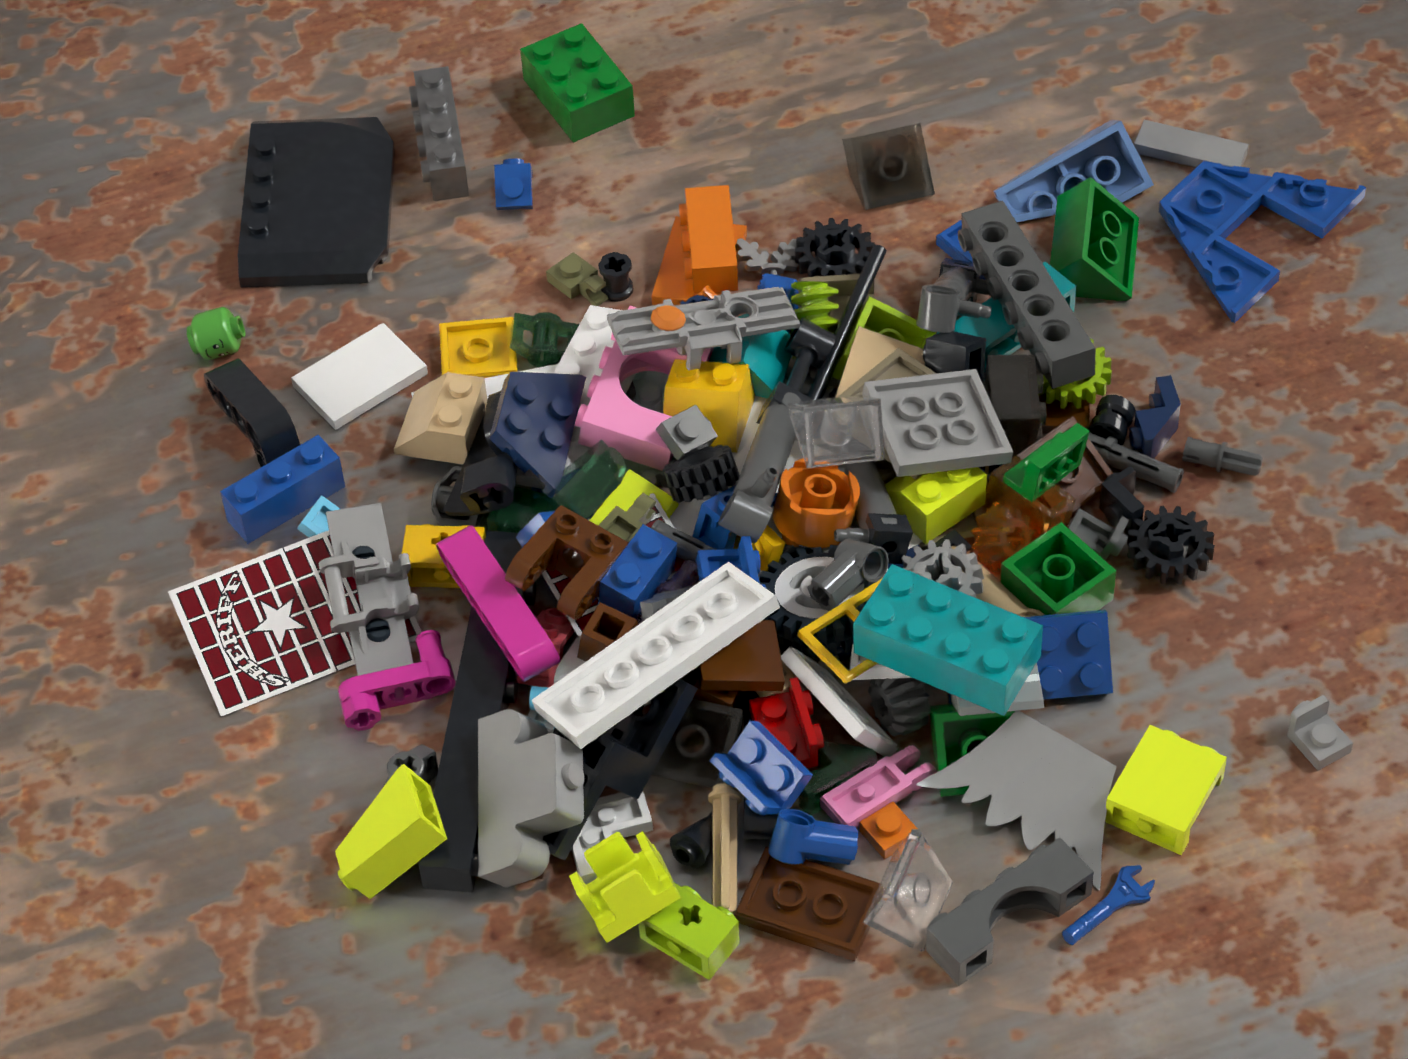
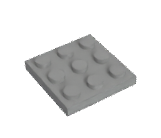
(939, 423)

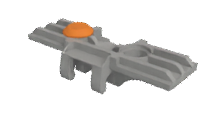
(703, 324)

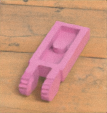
(875, 787)

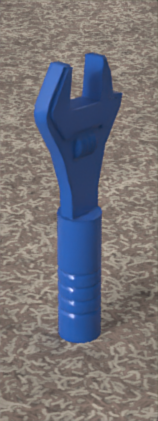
(1123, 893)

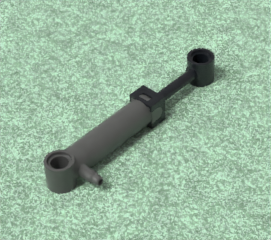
(751, 501)

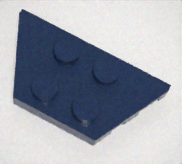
(538, 422)

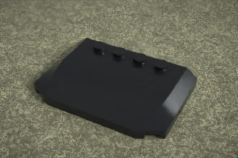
(315, 202)

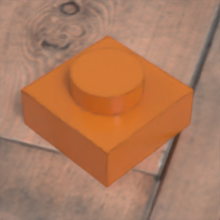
(886, 829)

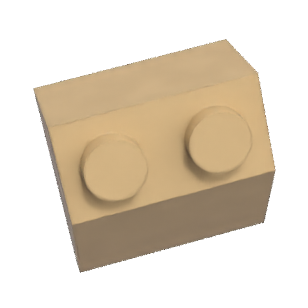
(443, 419)

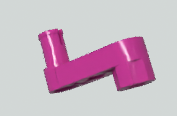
(369, 693)

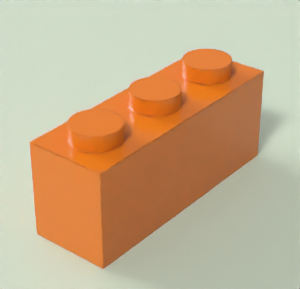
(709, 238)

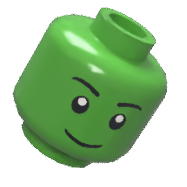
(215, 333)

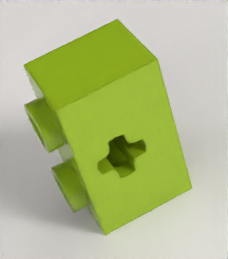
(693, 932)

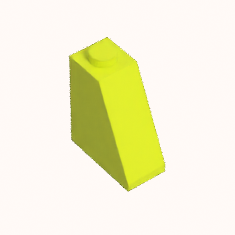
(391, 834)

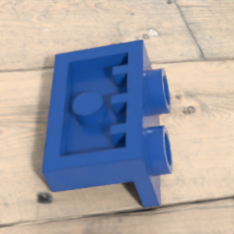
(762, 770)

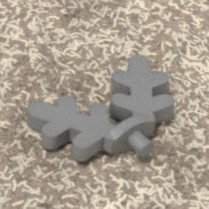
(782, 259)

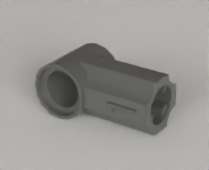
(851, 567)

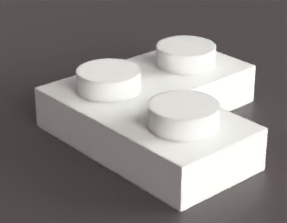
(610, 815)

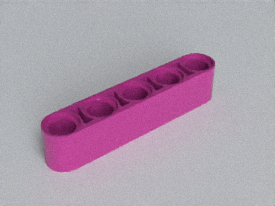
(498, 603)

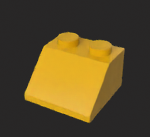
(720, 392)

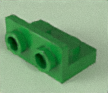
(1048, 463)

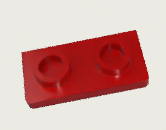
(789, 721)

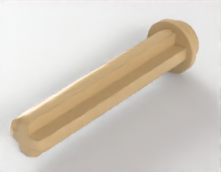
(724, 845)

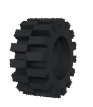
(701, 473)

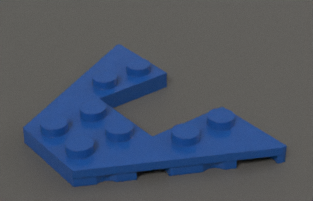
(1220, 198)

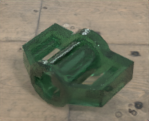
(544, 329)

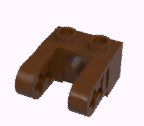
(572, 548)

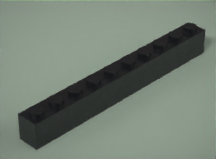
(482, 688)

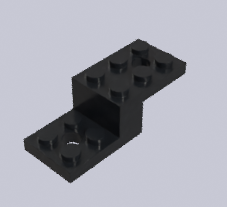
(626, 755)

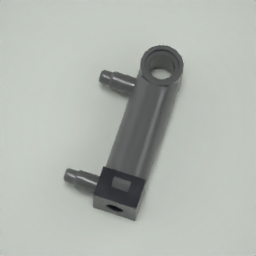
(952, 295)
(876, 514)

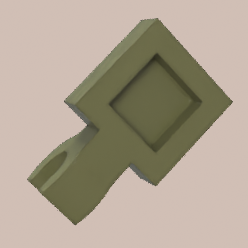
(577, 277)
(628, 523)

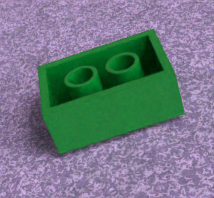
(577, 82)

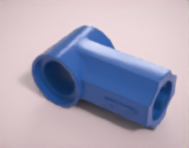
(803, 837)

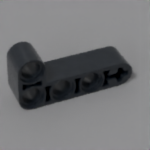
(253, 410)

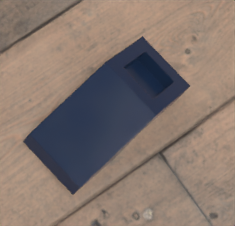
(1159, 423)

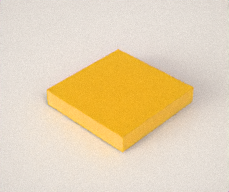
(477, 347)

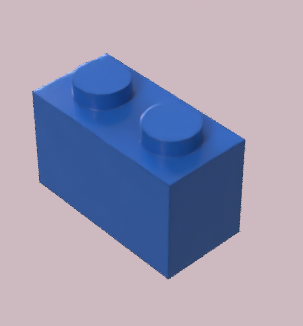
(638, 571)

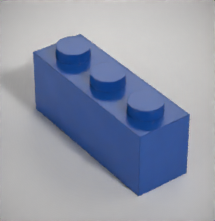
(282, 489)

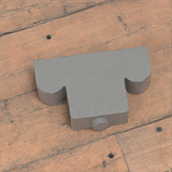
(525, 791)

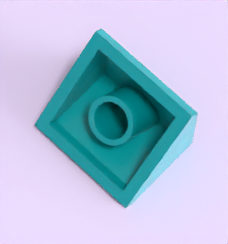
(765, 357)

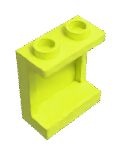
(1164, 788)

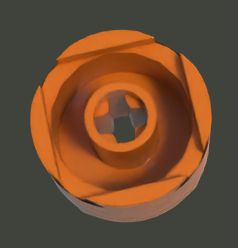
(814, 504)

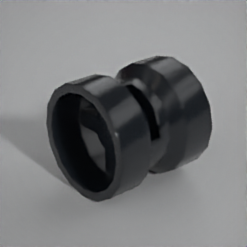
(1112, 418)

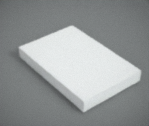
(359, 376)
(839, 702)

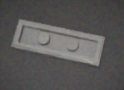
(1188, 146)

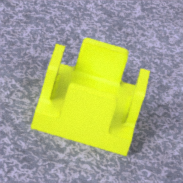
(626, 885)

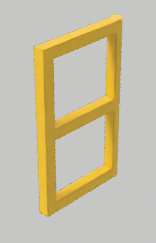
(848, 608)

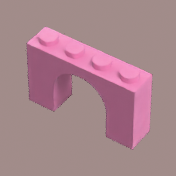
(618, 418)

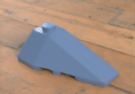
(1101, 154)

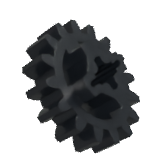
(833, 249)
(1170, 545)

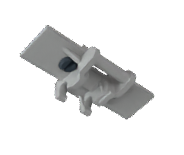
(383, 589)

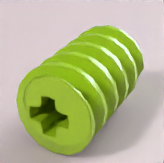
(815, 303)

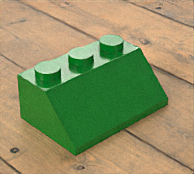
(1095, 242)

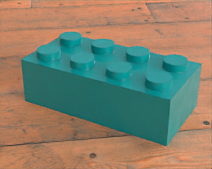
(948, 639)

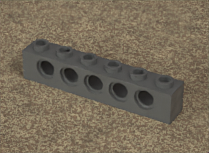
(1027, 294)

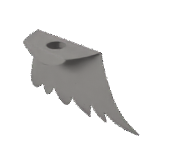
(1043, 780)

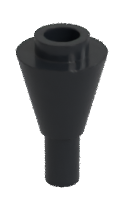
(693, 843)

